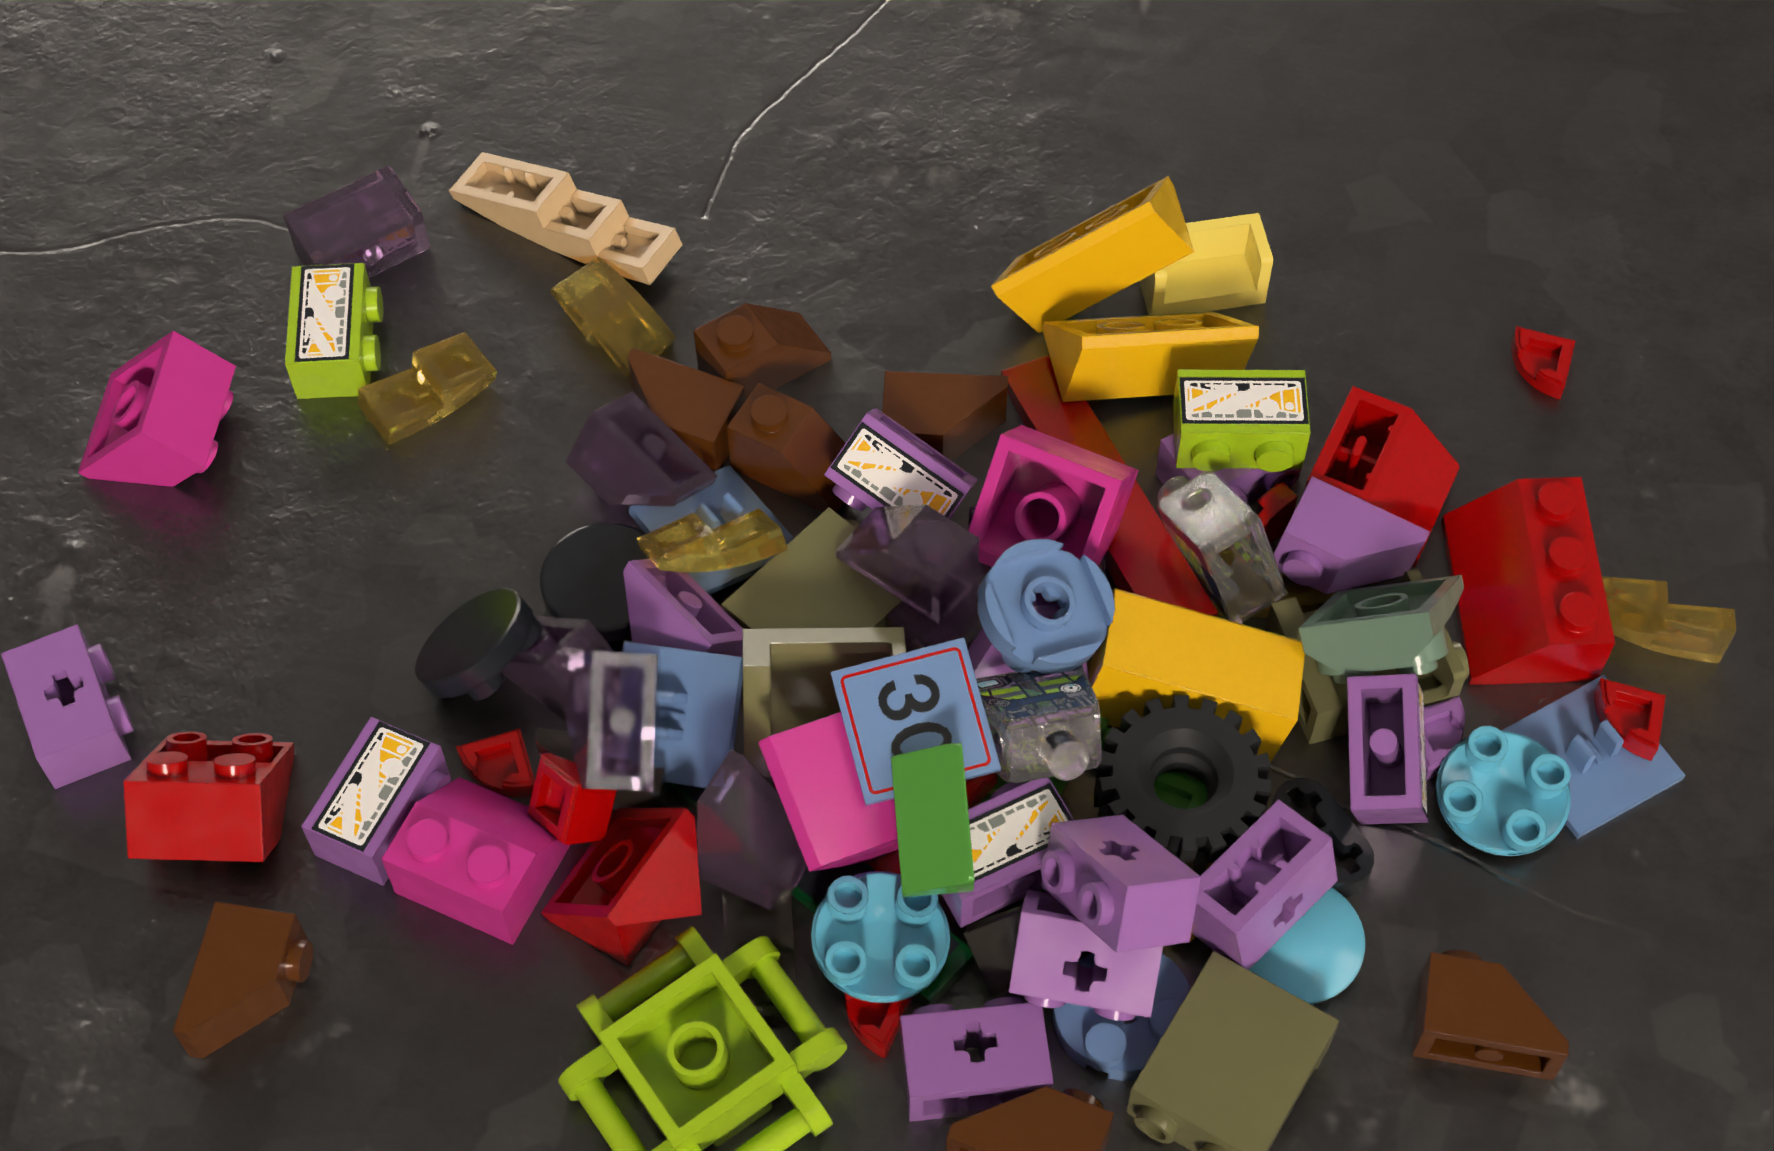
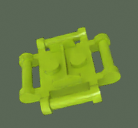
(703, 1051)

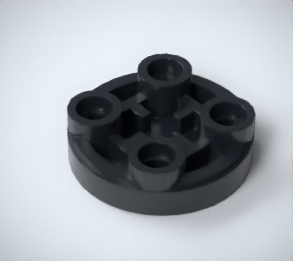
(586, 576)
(477, 644)

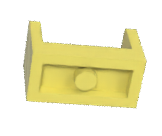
(1224, 272)

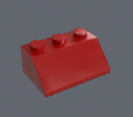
(1530, 584)

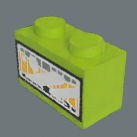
(332, 330)
(1240, 419)

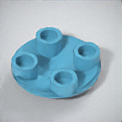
(1503, 792)
(878, 941)
(1318, 952)

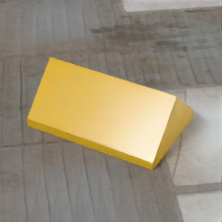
(1097, 257)
(1143, 352)
(1174, 650)

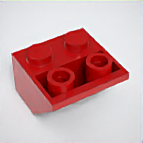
(1387, 459)
(208, 798)

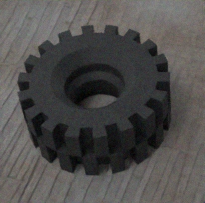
(1192, 744)

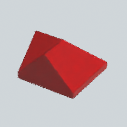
(631, 881)

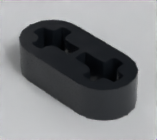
(1335, 823)

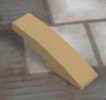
(569, 221)

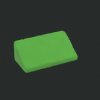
(933, 821)

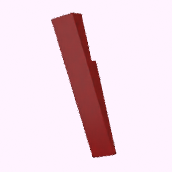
(1142, 551)

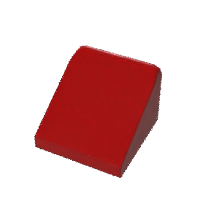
(564, 807)

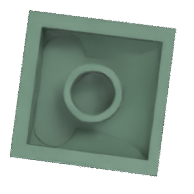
(1382, 628)

